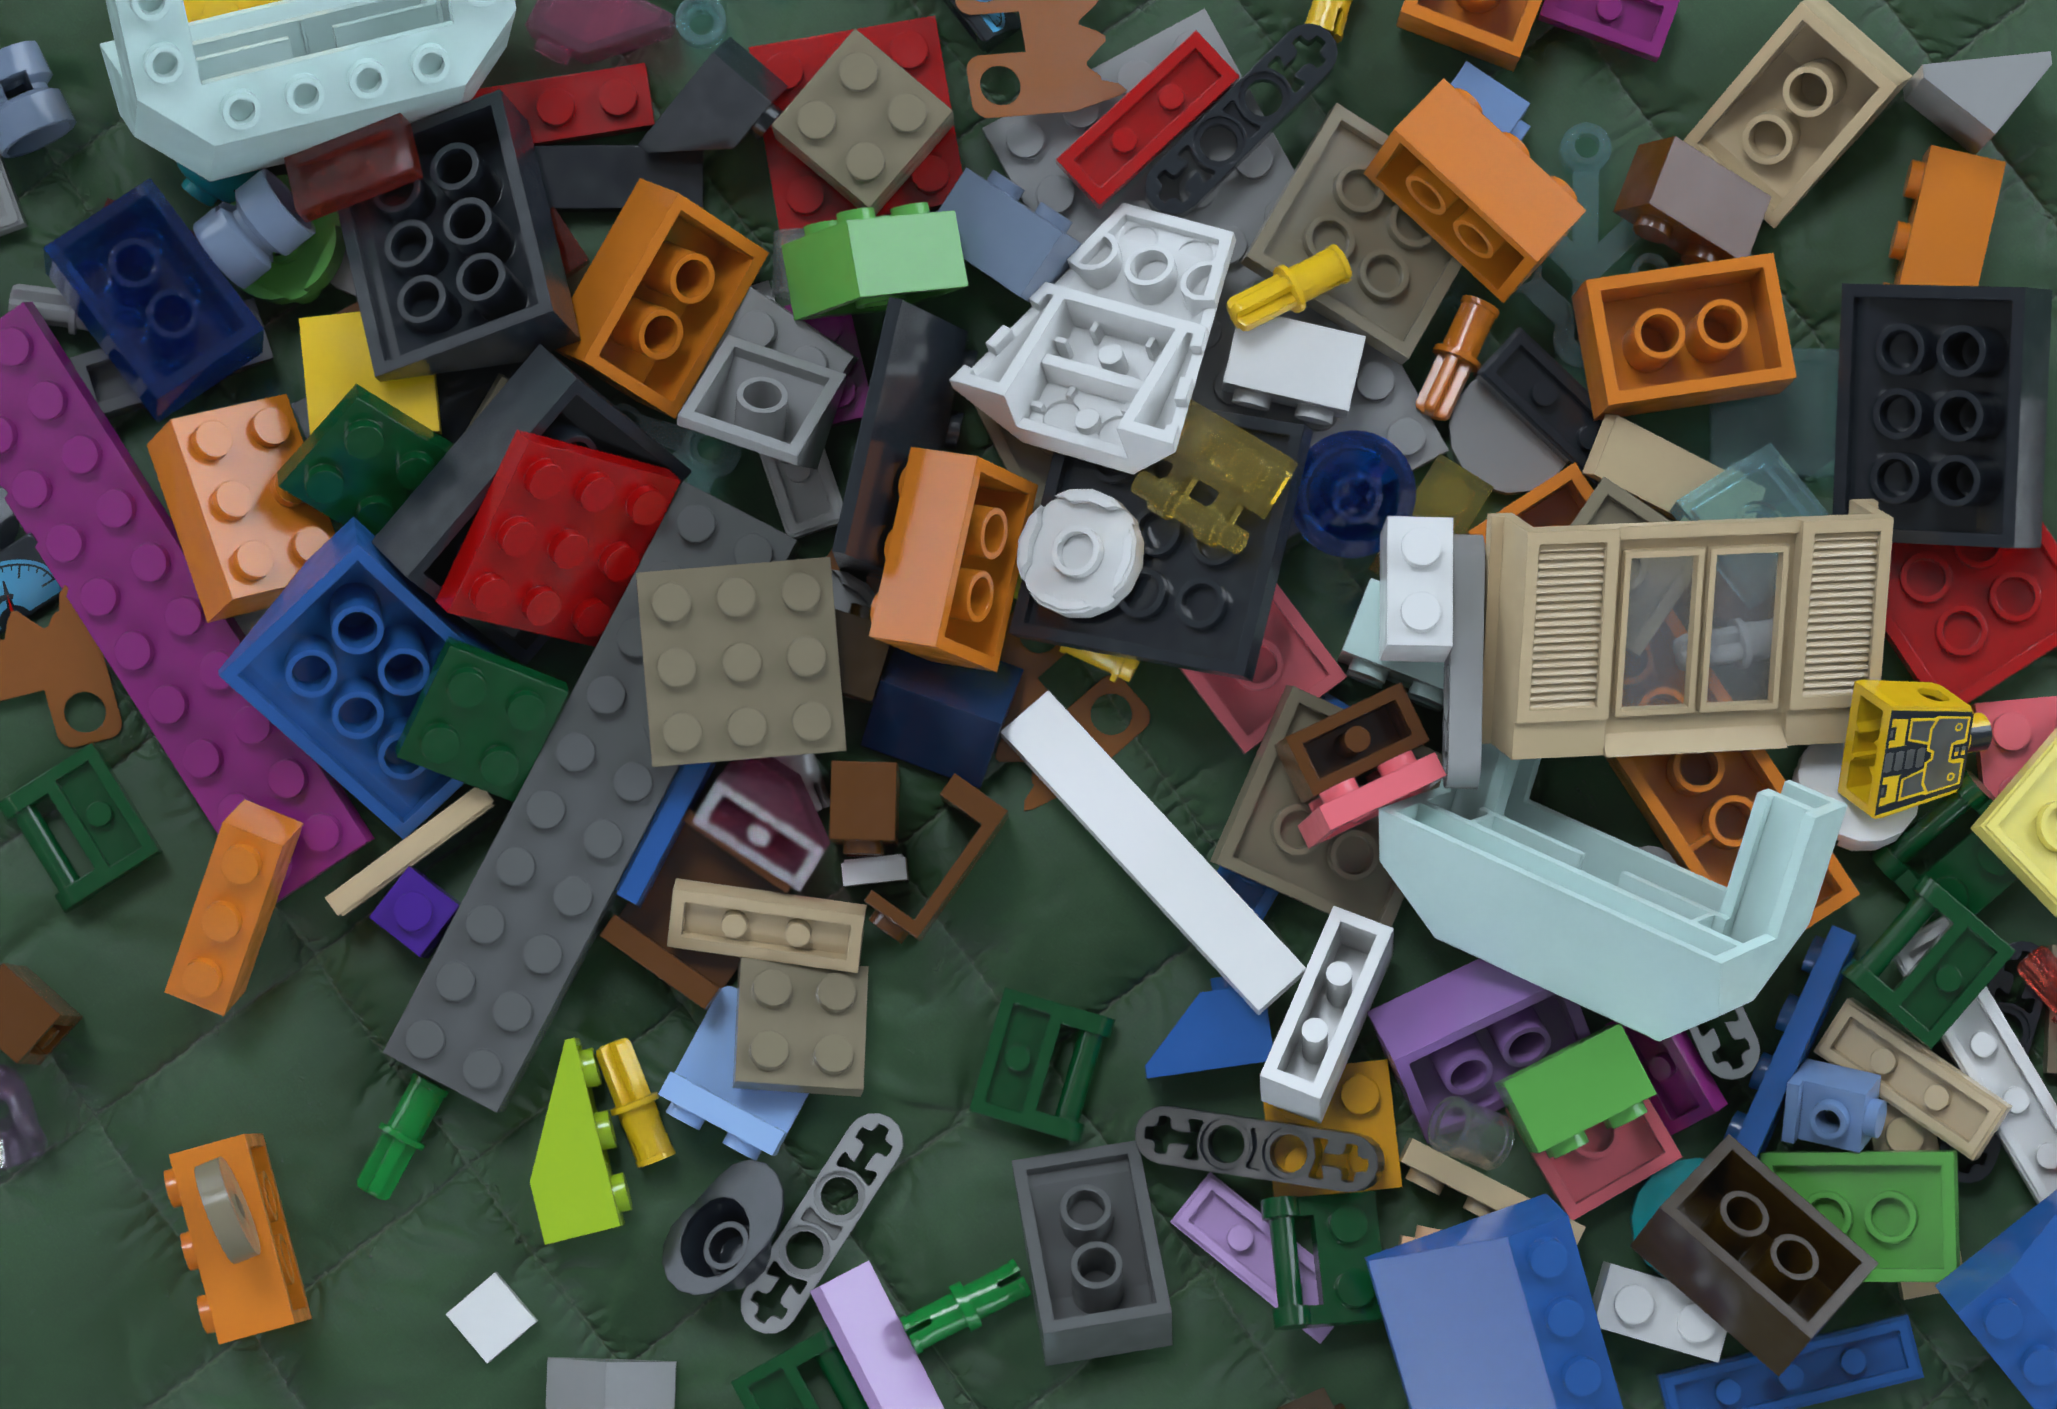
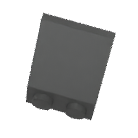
(1092, 1253)

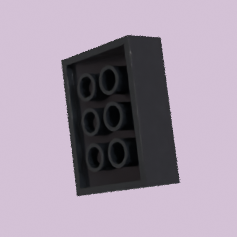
(464, 258)
(537, 399)
(904, 408)
(1945, 410)

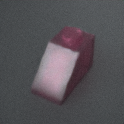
(596, 28)
(767, 817)

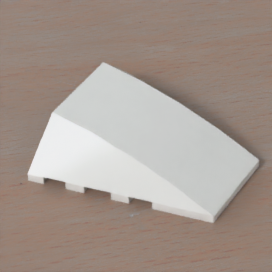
(1111, 345)

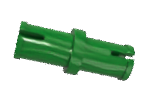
(965, 1306)

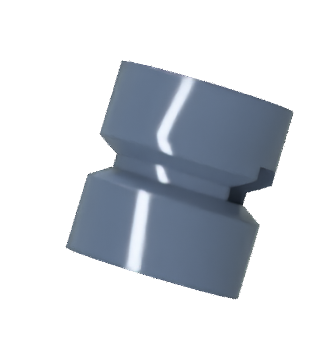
(39, 113)
(247, 234)

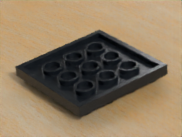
(1191, 600)

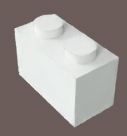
(1294, 367)
(1416, 589)
(1654, 1312)

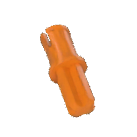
(1456, 357)

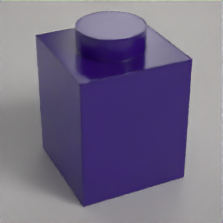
(416, 912)

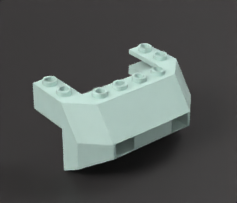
(292, 72)
(1603, 915)

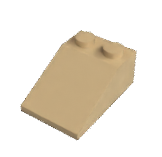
(1799, 105)

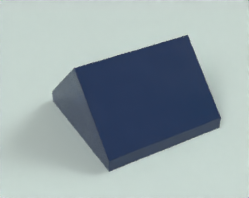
(941, 714)

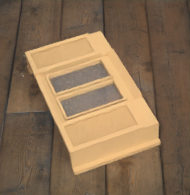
(1680, 632)

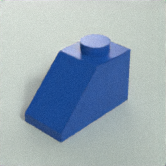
(1213, 1034)

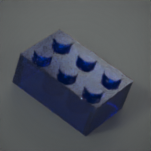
(153, 299)

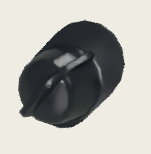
(726, 1232)

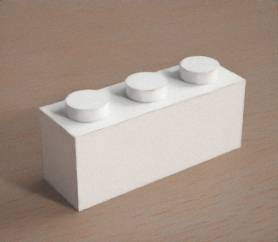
(1326, 1014)

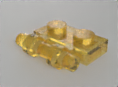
(1225, 459)

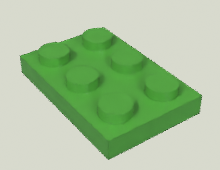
(1887, 1202)

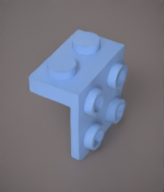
(705, 1091)

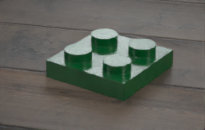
(362, 461)
(481, 719)

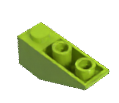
(572, 1165)

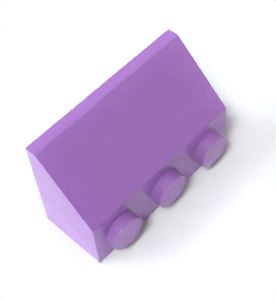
(1469, 1034)

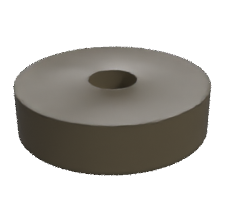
(227, 1210)

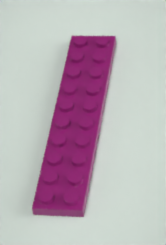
(138, 600)

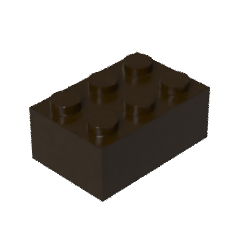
(1753, 1254)

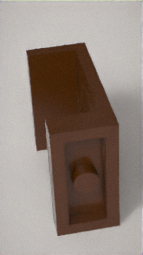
(980, 811)
(644, 930)

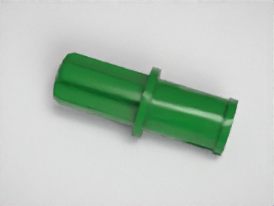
(401, 1137)

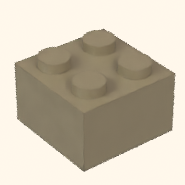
(863, 123)

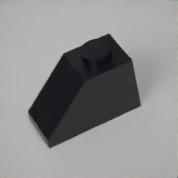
(719, 104)

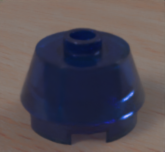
(1350, 490)

